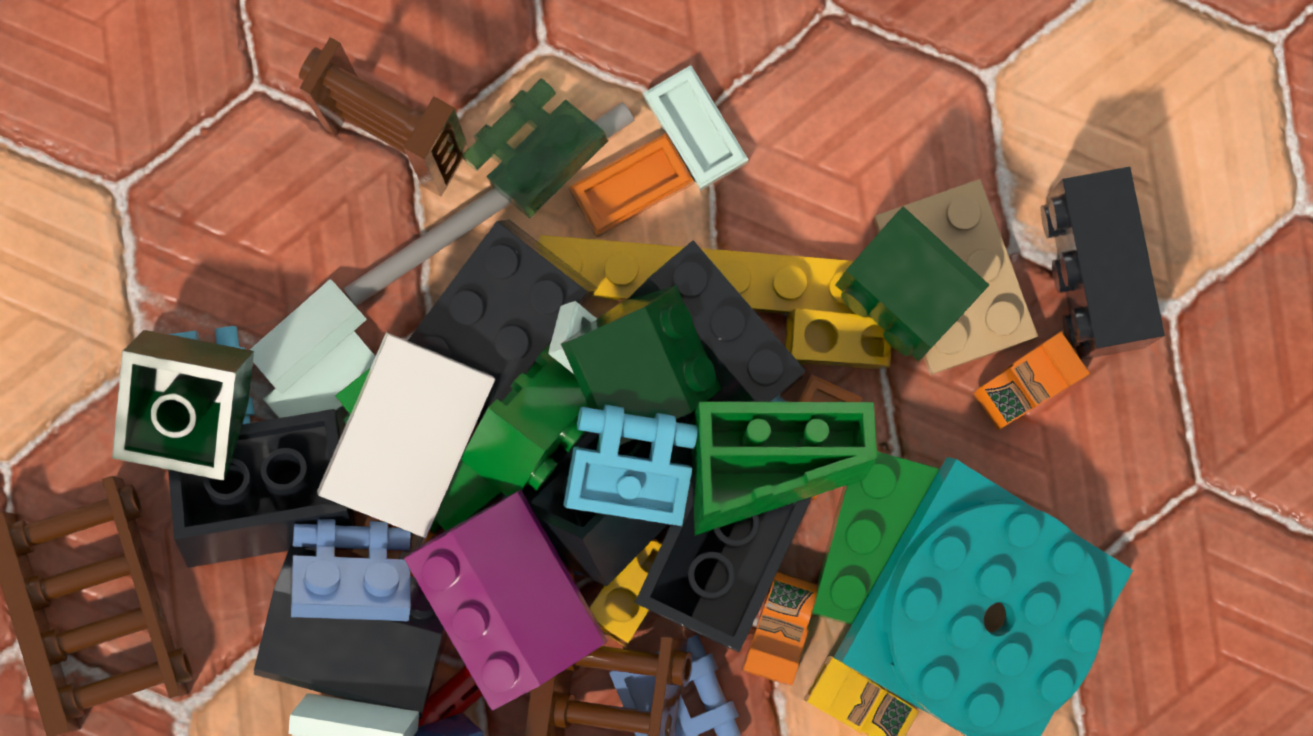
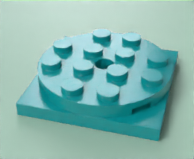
(927, 610)

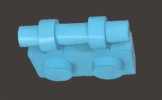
(630, 484)

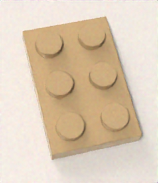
(1000, 313)

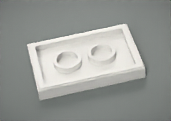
(405, 435)

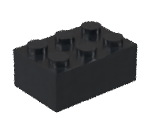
(1102, 264)
(502, 307)

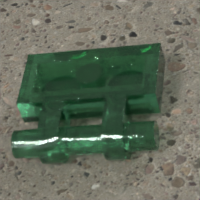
(545, 157)

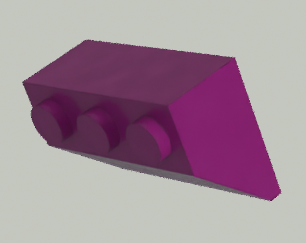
(506, 600)

